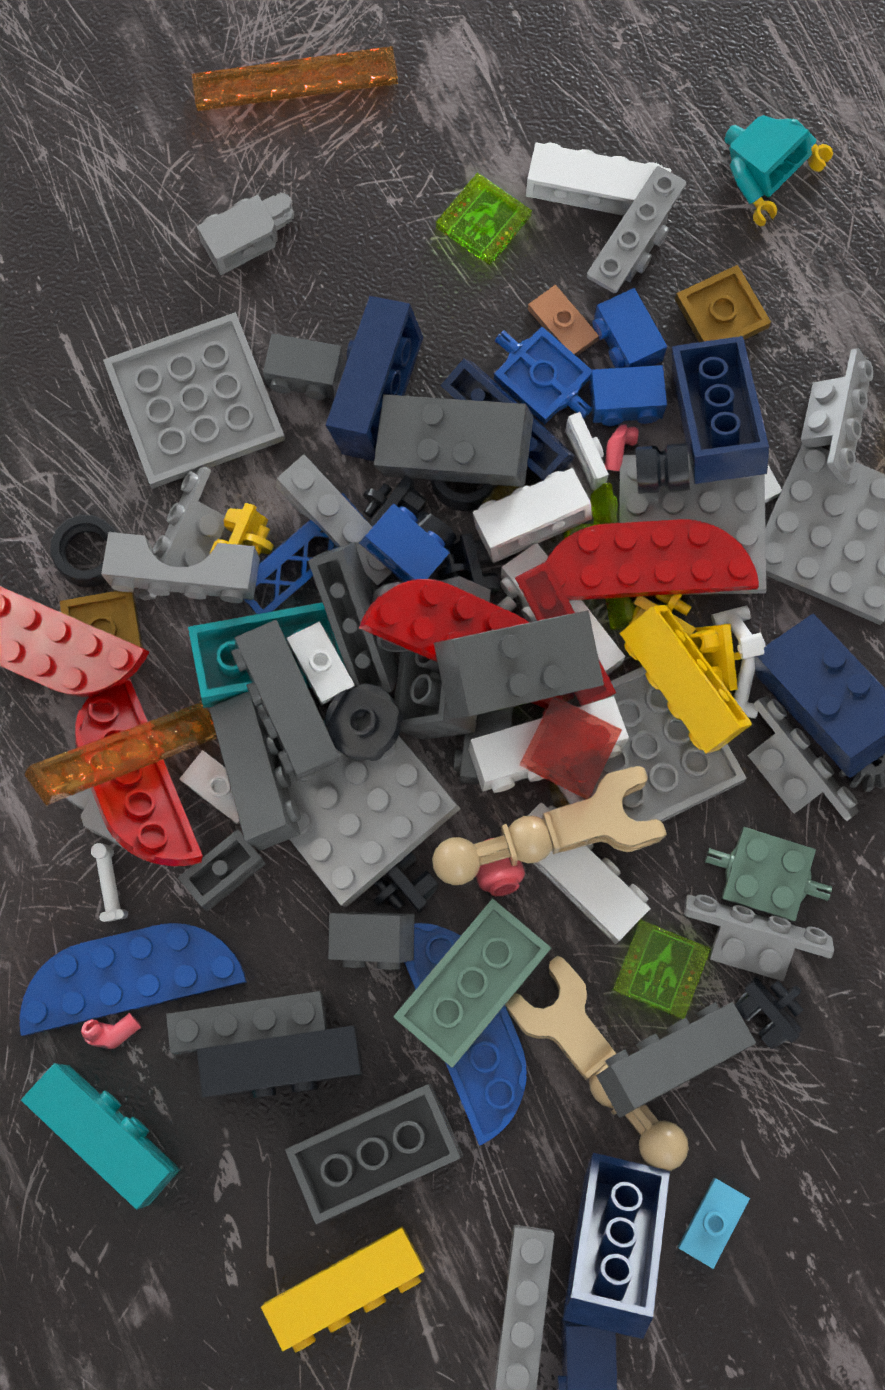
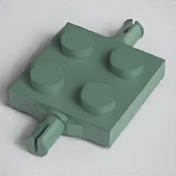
(768, 874)

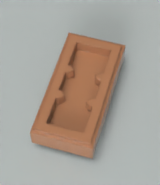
(563, 320)

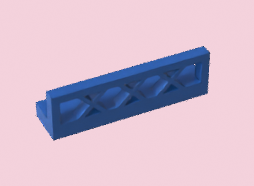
(280, 555)

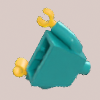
(768, 155)

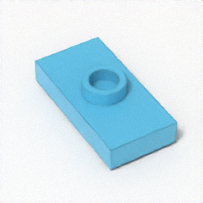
(713, 1223)

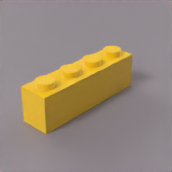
(684, 679)
(342, 1289)

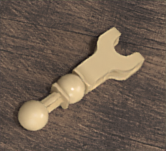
(559, 830)
(566, 1023)

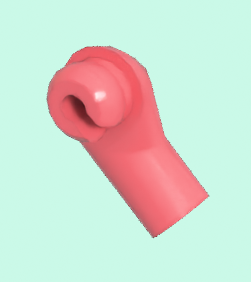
(615, 446)
(108, 1035)

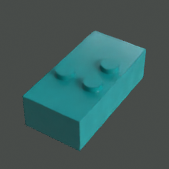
(213, 642)
(101, 1134)

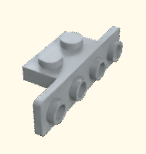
(637, 232)
(837, 414)
(191, 528)
(793, 767)
(754, 940)

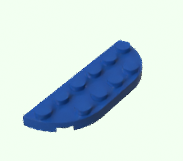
(127, 975)
(493, 1069)

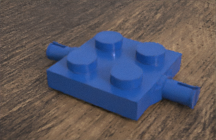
(543, 375)

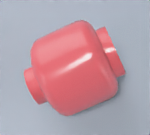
(500, 877)

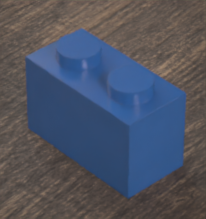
(629, 331)
(627, 395)
(404, 545)

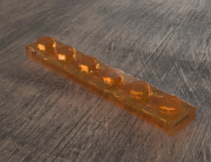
(294, 78)
(120, 753)

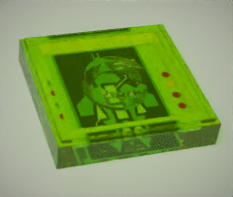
(483, 218)
(661, 969)

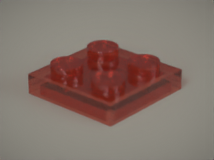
(570, 747)

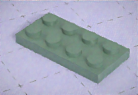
(472, 983)

